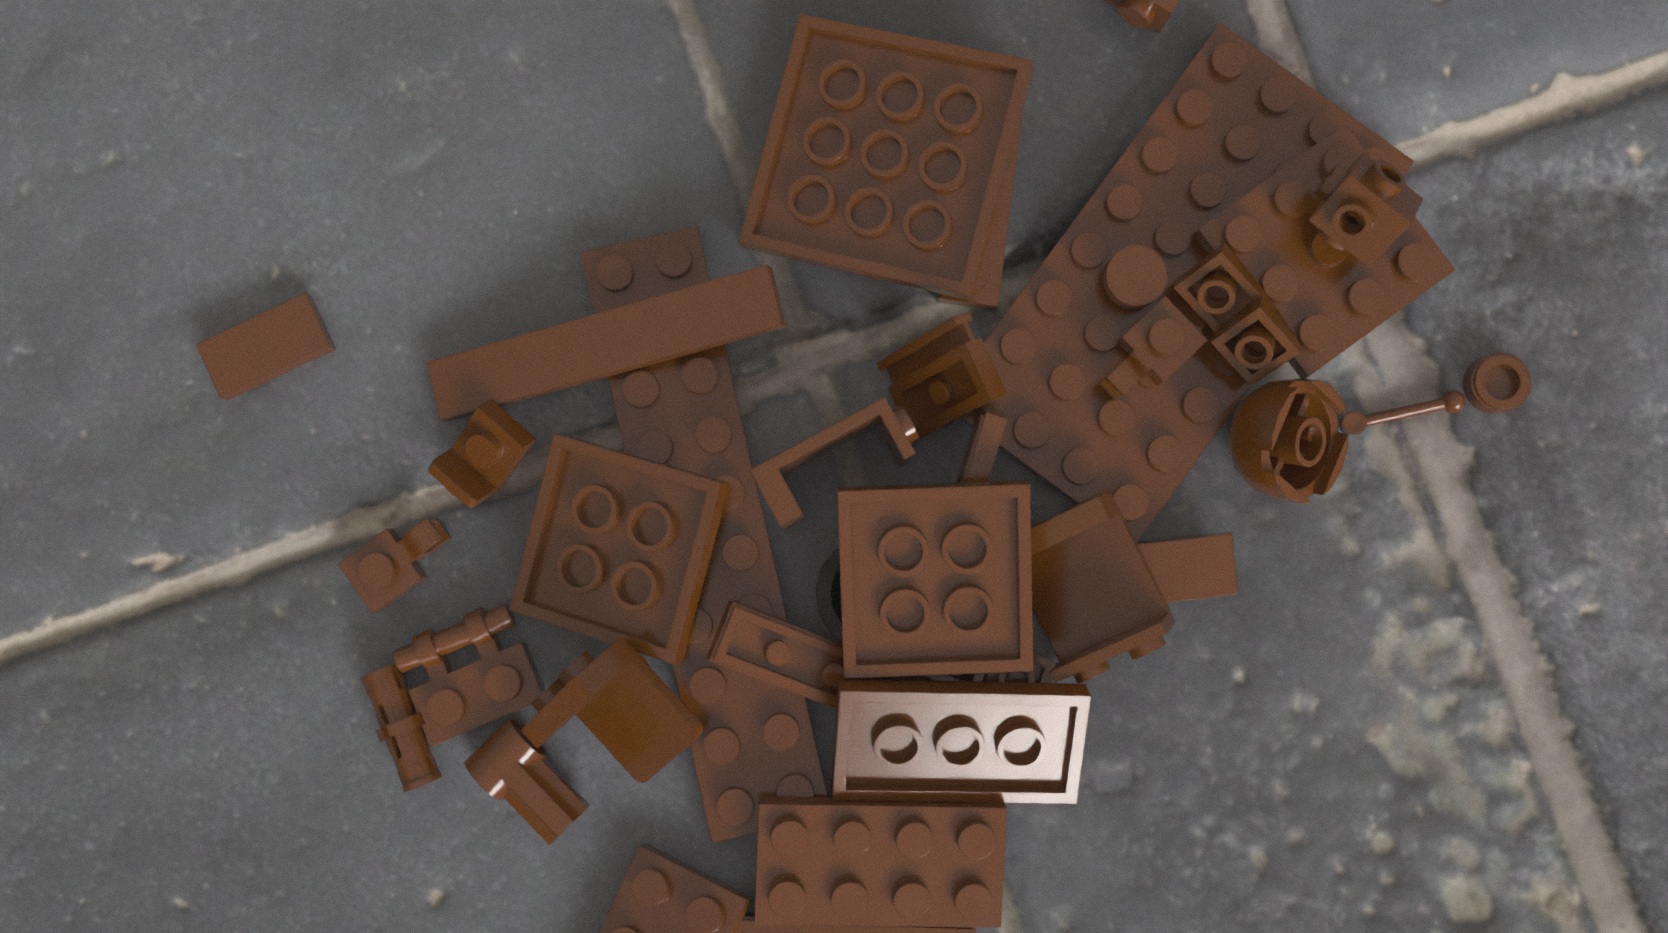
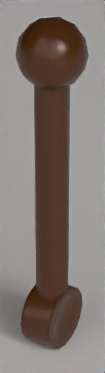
(1355, 422)

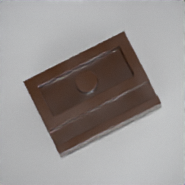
(942, 376)

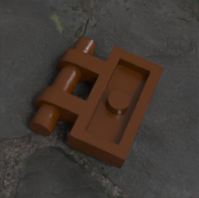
(477, 692)

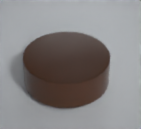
(1135, 277)
(1497, 383)

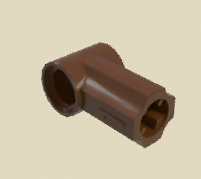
(519, 772)

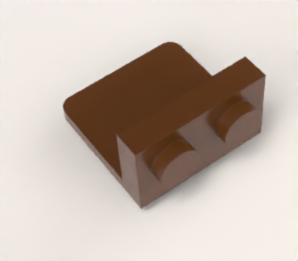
(621, 706)

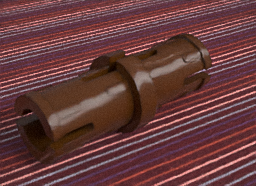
(401, 727)

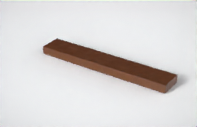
(608, 343)

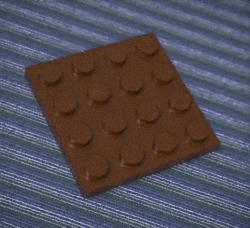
(886, 155)

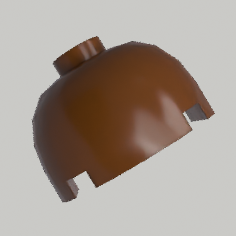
(1289, 439)

